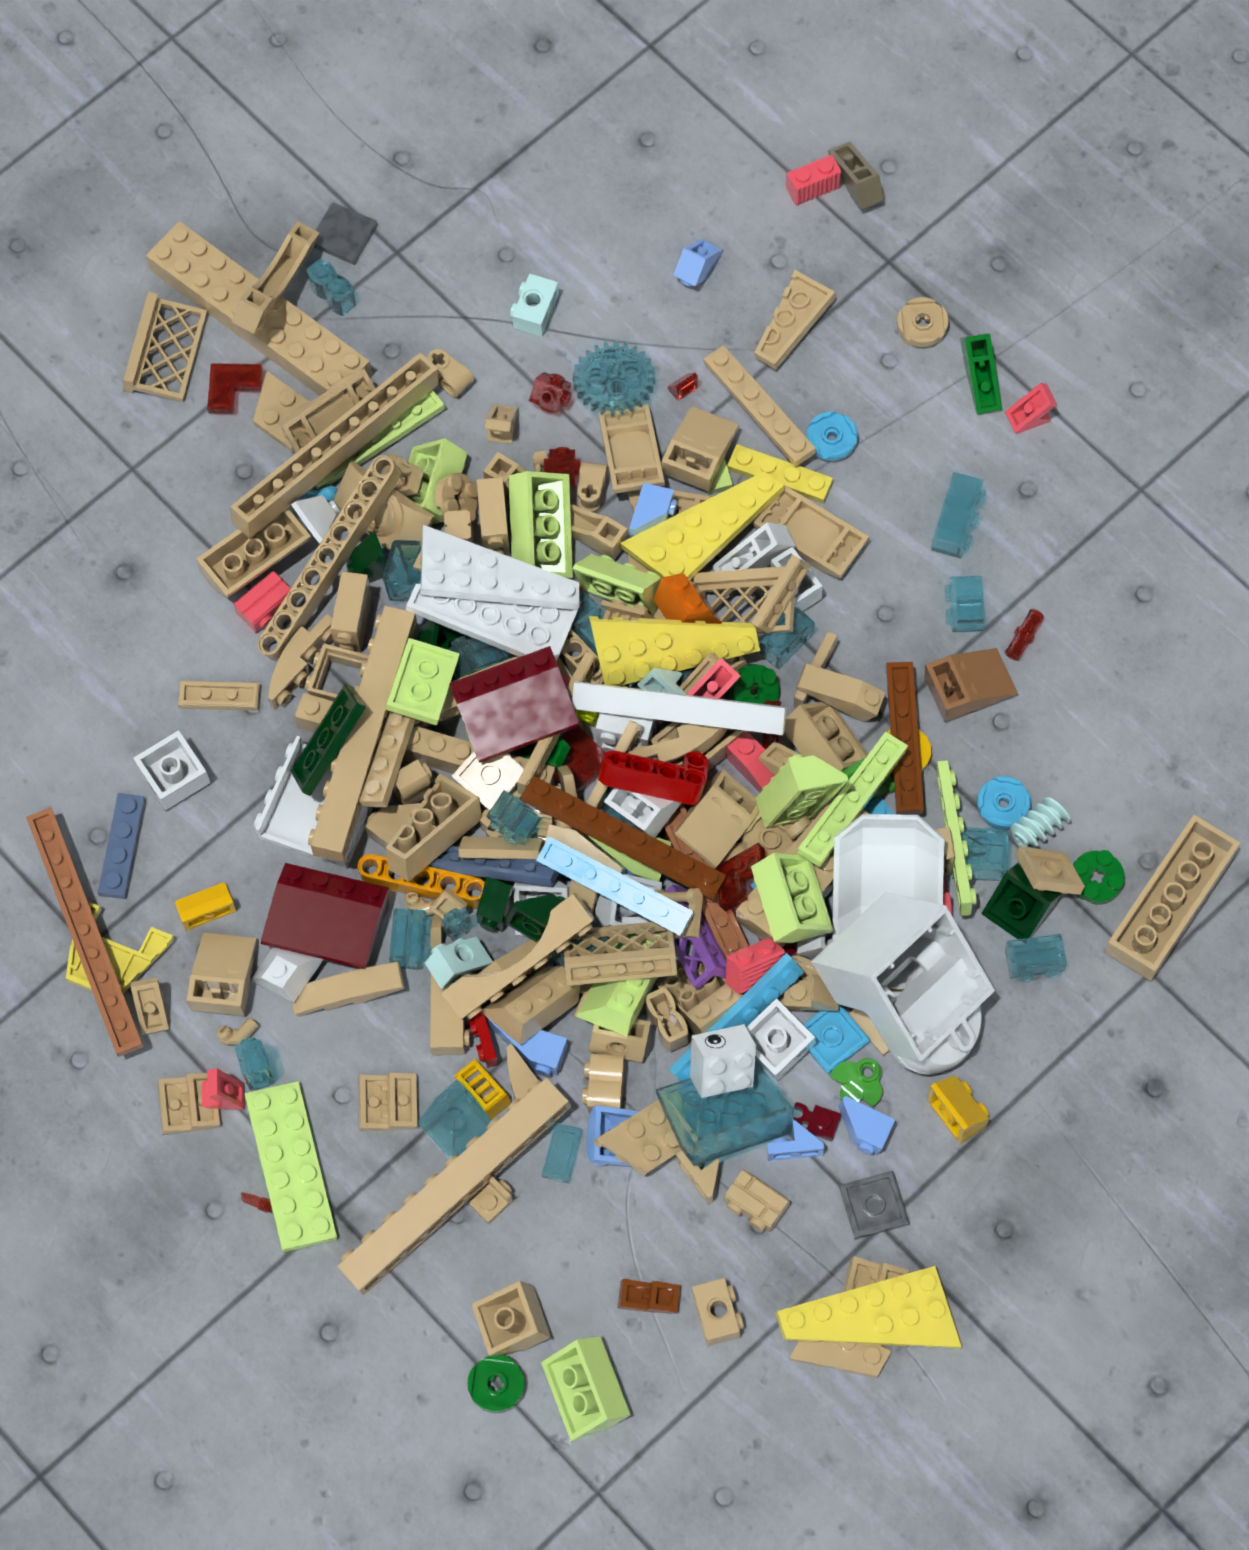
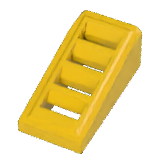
(493, 1102)

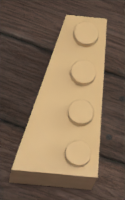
(433, 827)

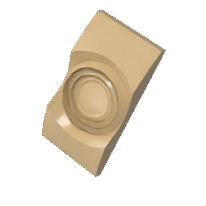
(320, 413)
(631, 449)
(398, 516)
(818, 534)

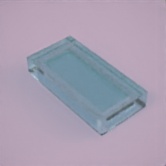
(562, 1152)

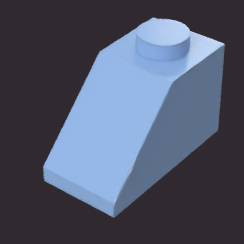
(697, 262)
(652, 508)
(865, 1125)

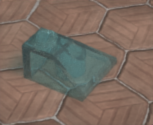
(399, 572)
(987, 852)
(454, 1120)

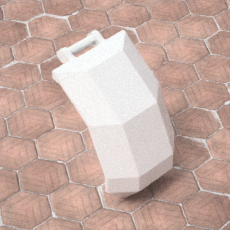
(886, 856)

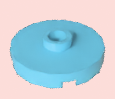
(834, 425)
(1003, 789)

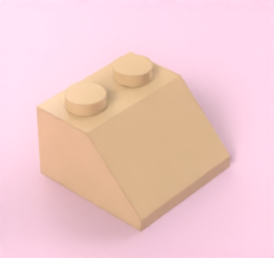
(511, 1319)

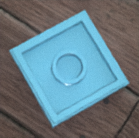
(836, 1038)

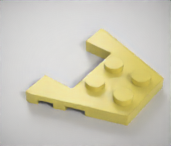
(126, 962)

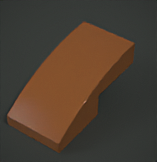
(648, 1297)

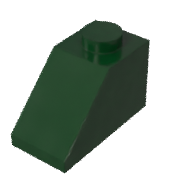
(368, 559)
(494, 905)

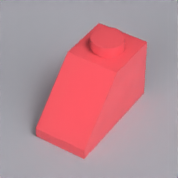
(716, 681)

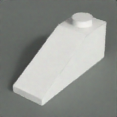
(757, 549)

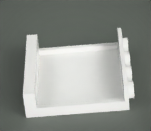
(292, 814)

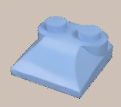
(601, 1121)

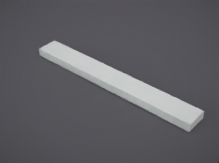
(679, 708)

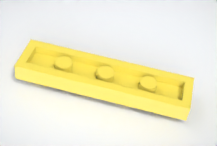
(801, 480)

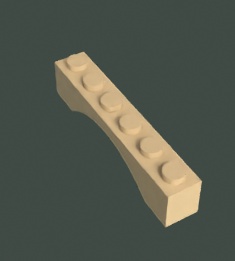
(263, 296)
(587, 527)
(474, 989)

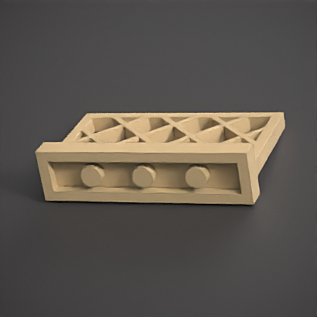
(142, 343)
(740, 580)
(620, 963)

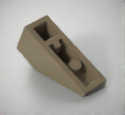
(858, 175)

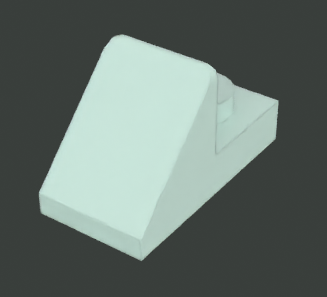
(662, 681)

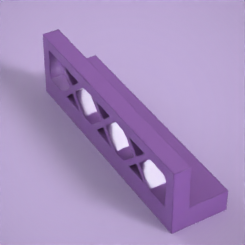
(703, 947)

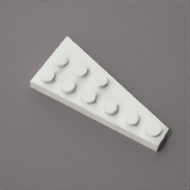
(473, 572)
(503, 625)

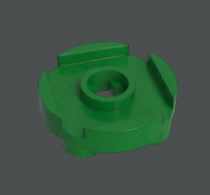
(763, 678)
(1112, 879)
(485, 1371)

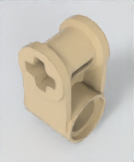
(451, 374)
(591, 484)

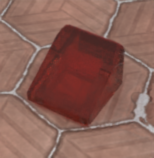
(683, 385)

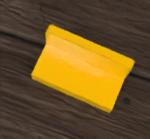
(205, 906)

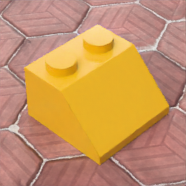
(957, 1108)

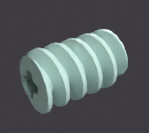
(1039, 821)

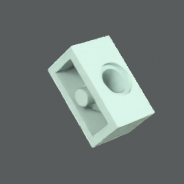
(534, 318)
(457, 959)

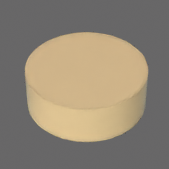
(799, 827)

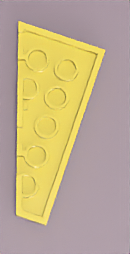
(701, 532)
(633, 647)
(888, 1313)

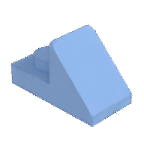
(802, 1146)

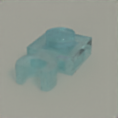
(456, 922)

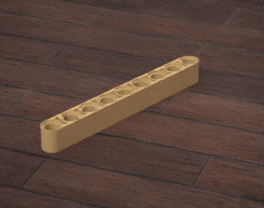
(330, 544)

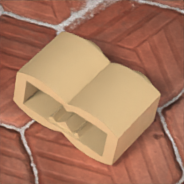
(412, 782)
(670, 1023)
(605, 1081)

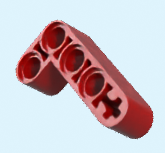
(656, 777)

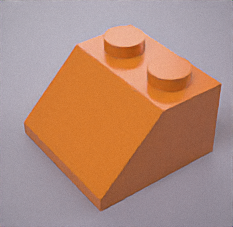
(682, 600)

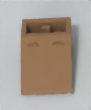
(968, 682)

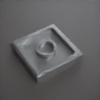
(344, 232)
(873, 1205)

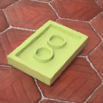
(422, 681)

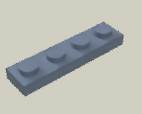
(121, 846)

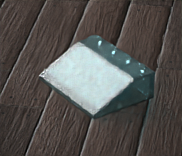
(726, 1121)

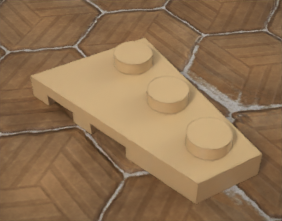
(849, 1357)

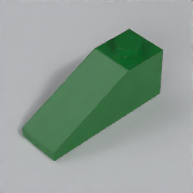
(981, 372)

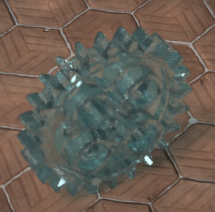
(614, 378)

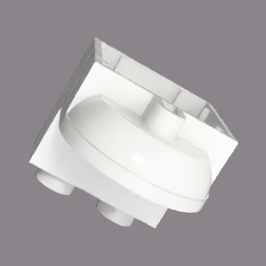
(939, 1012)

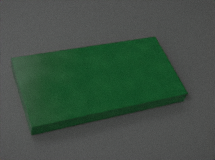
(327, 739)

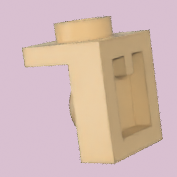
(492, 1200)

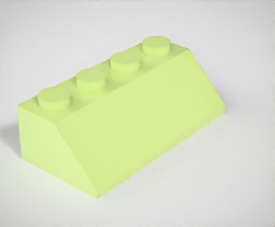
(541, 521)
(799, 790)
(617, 1003)

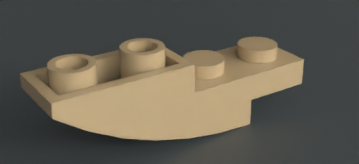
(292, 665)
(688, 739)

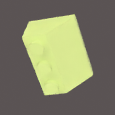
(436, 461)
(613, 580)
(791, 898)
(585, 1388)

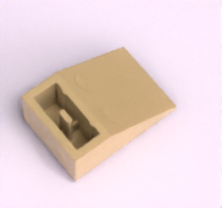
(698, 448)
(718, 818)
(221, 974)
(701, 1006)

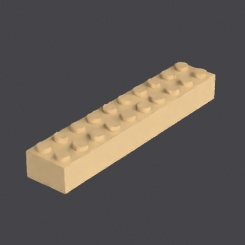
(285, 335)

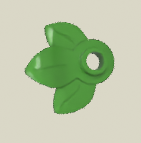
(855, 1084)

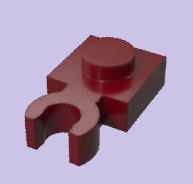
(820, 1122)

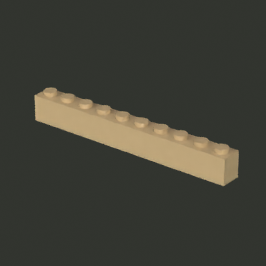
(334, 445)
(427, 746)
(350, 769)
(454, 1185)

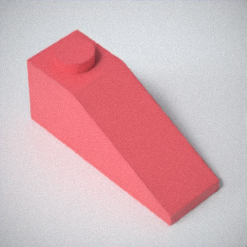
(744, 756)

